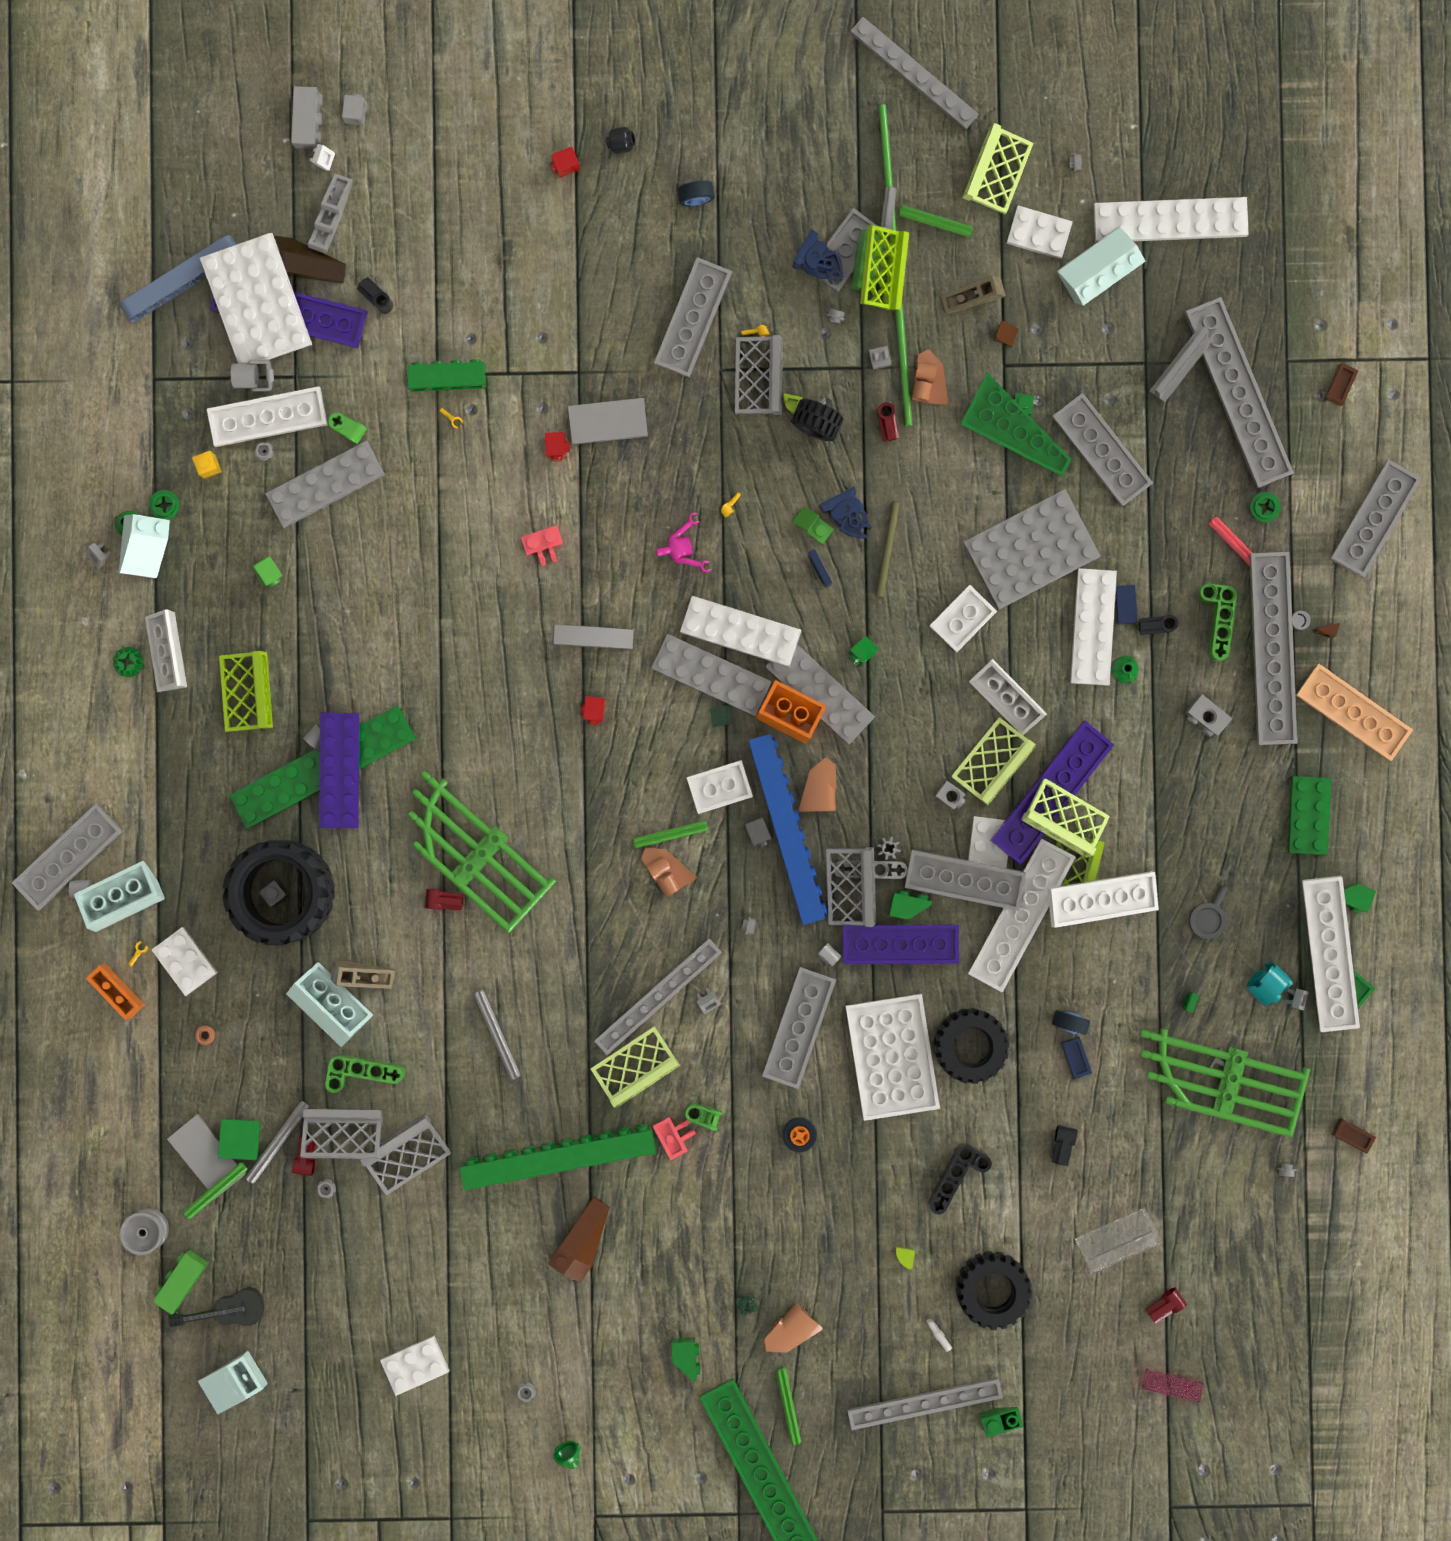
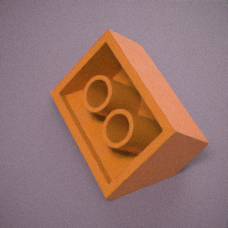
(791, 712)

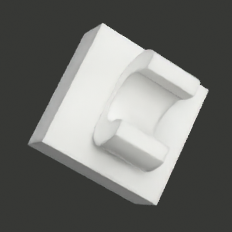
(322, 157)

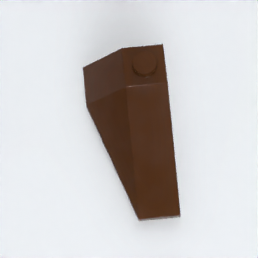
(579, 1247)

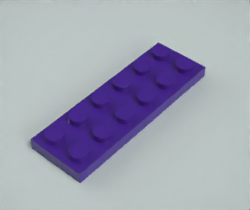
(339, 770)
(901, 944)

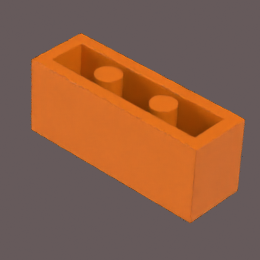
(115, 991)

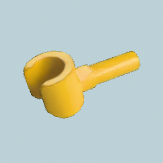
(761, 330)
(450, 417)
(726, 509)
(137, 953)

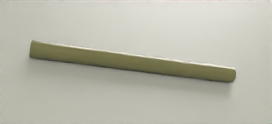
(887, 549)

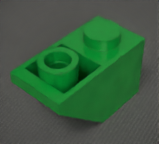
(862, 652)
(1358, 897)
(907, 906)
(684, 1356)
(1000, 1420)

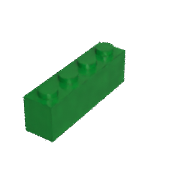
(446, 376)

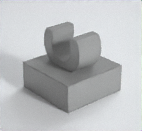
(880, 357)
(96, 556)
(1299, 1000)
(708, 1002)

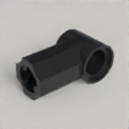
(375, 295)
(1156, 625)
(1064, 1140)

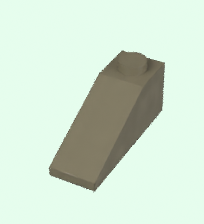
(973, 295)
(361, 975)

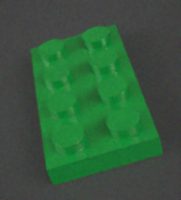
(1309, 815)

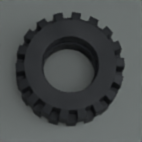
(817, 419)

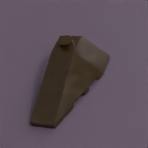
(309, 263)

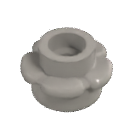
(1075, 162)
(835, 316)
(264, 446)
(749, 926)
(1287, 1170)
(321, 1188)
(526, 1397)

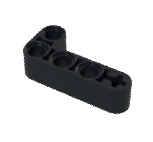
(955, 1180)

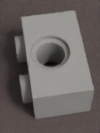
(1218, 721)

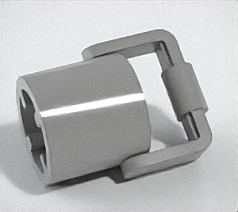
(247, 375)

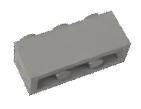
(306, 117)

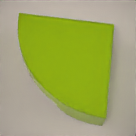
(791, 402)
(905, 1256)

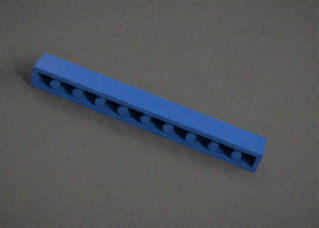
(786, 829)

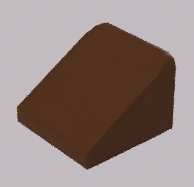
(1006, 334)
(1327, 631)

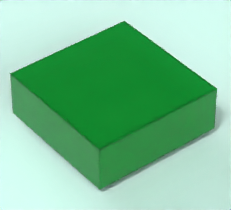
(1190, 1002)

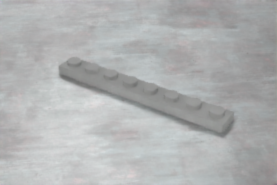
(914, 73)
(658, 996)
(925, 1403)

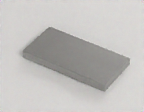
(845, 244)
(608, 421)
(199, 1149)

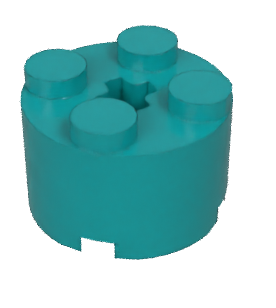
(1268, 984)

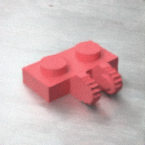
(542, 541)
(670, 1137)

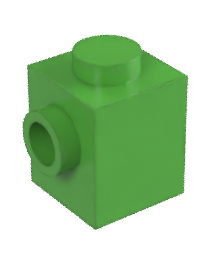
(267, 572)

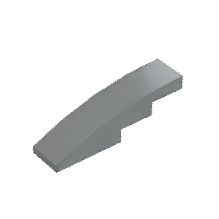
(330, 213)
(592, 636)

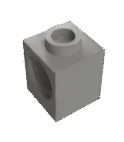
(354, 109)
(942, 792)

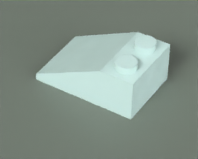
(143, 545)

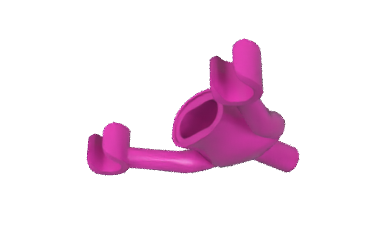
(682, 547)

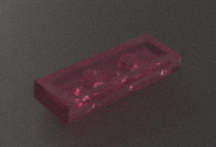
(1172, 1385)

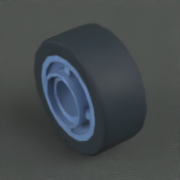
(695, 193)
(1070, 1022)

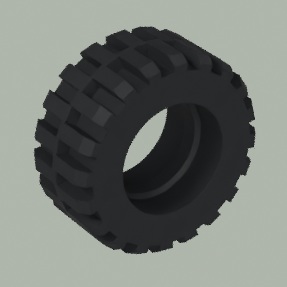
(997, 1046)
(1005, 1313)

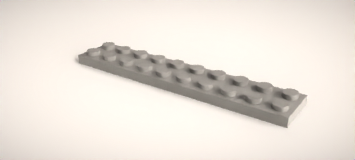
(1240, 394)
(1273, 648)

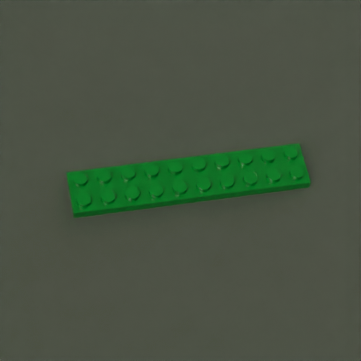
(302, 776)
(756, 1463)

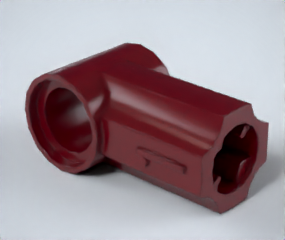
(887, 423)
(438, 899)
(304, 1166)
(1169, 1303)

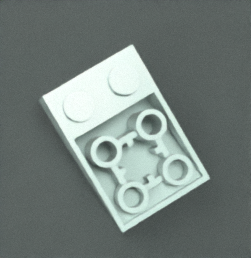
(233, 1382)

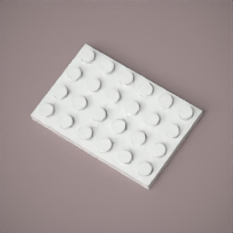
(256, 300)
(892, 1057)

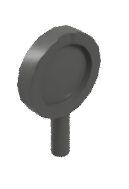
(1208, 919)

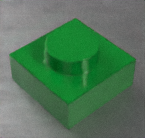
(1025, 402)

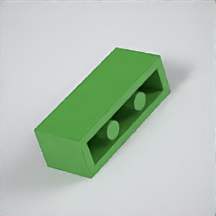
(857, 277)
(179, 1281)

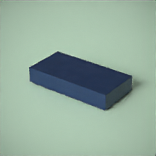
(820, 569)
(1126, 604)
(1076, 1057)

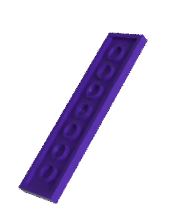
(328, 319)
(1067, 770)

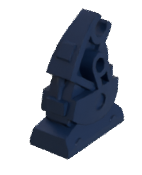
(818, 259)
(844, 512)

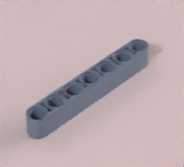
(171, 283)

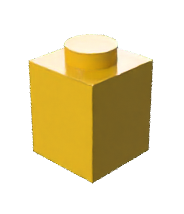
(206, 464)

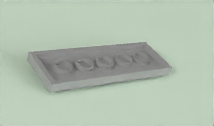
(693, 317)
(1102, 450)
(325, 484)
(1375, 518)
(711, 675)
(843, 711)
(67, 857)
(965, 880)
(799, 1027)

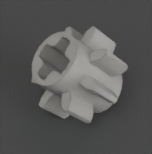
(883, 846)

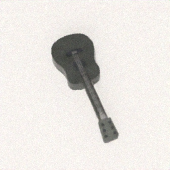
(241, 1308)

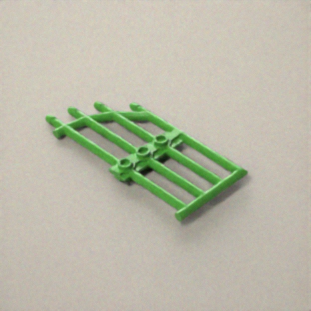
(477, 858)
(1229, 1084)

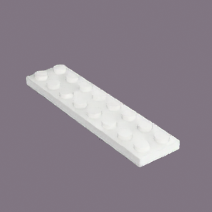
(1173, 219)
(1016, 928)
(1330, 953)

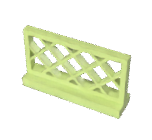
(983, 161)
(1005, 773)
(1056, 831)
(644, 1081)

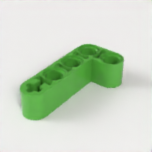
(1217, 622)
(367, 1073)

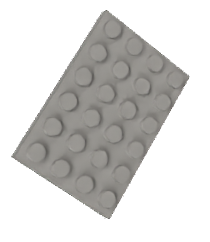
(1031, 549)

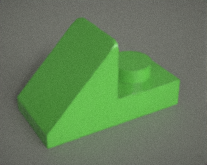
(813, 525)

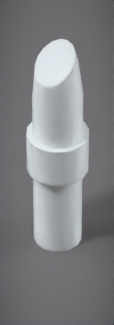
(939, 1335)

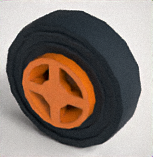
(802, 1140)

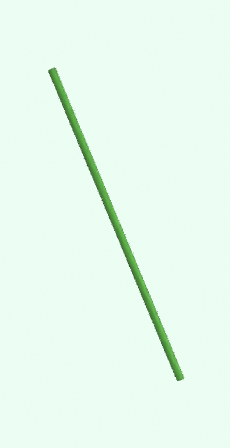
(899, 313)

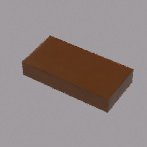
(1341, 384)
(1353, 1135)

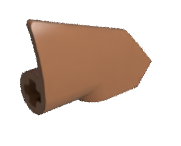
(929, 380)
(820, 788)
(666, 870)
(791, 1330)

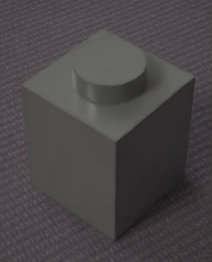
(758, 832)
(274, 893)

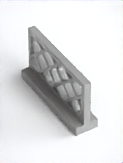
(1181, 364)
(775, 375)
(867, 882)
(345, 1118)
(398, 1139)

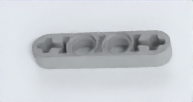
(884, 863)

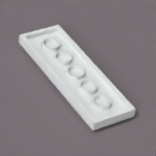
(267, 416)
(1093, 627)
(740, 631)
(1103, 899)

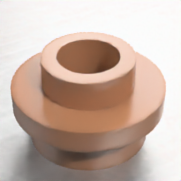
(199, 1035)

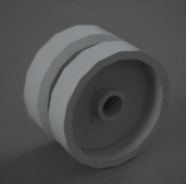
(133, 1234)

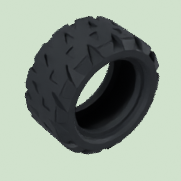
(238, 892)

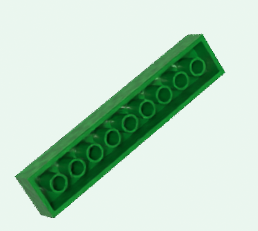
(558, 1157)

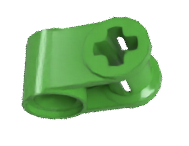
(349, 429)
(704, 1116)

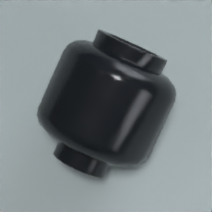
(620, 140)

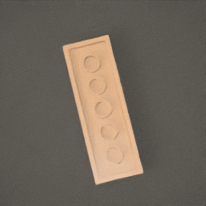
(1354, 712)

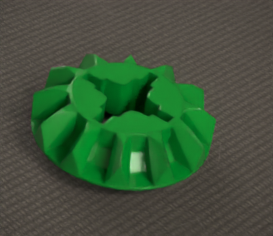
(157, 500)
(1273, 505)
(130, 670)

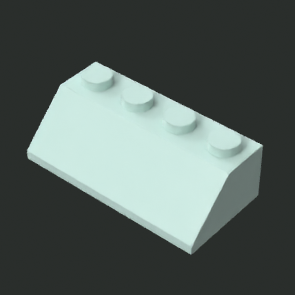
(1100, 266)
(118, 896)
(329, 1004)

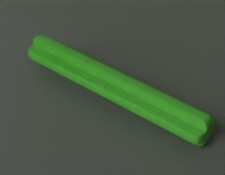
(936, 221)
(670, 834)
(215, 1190)
(788, 1406)

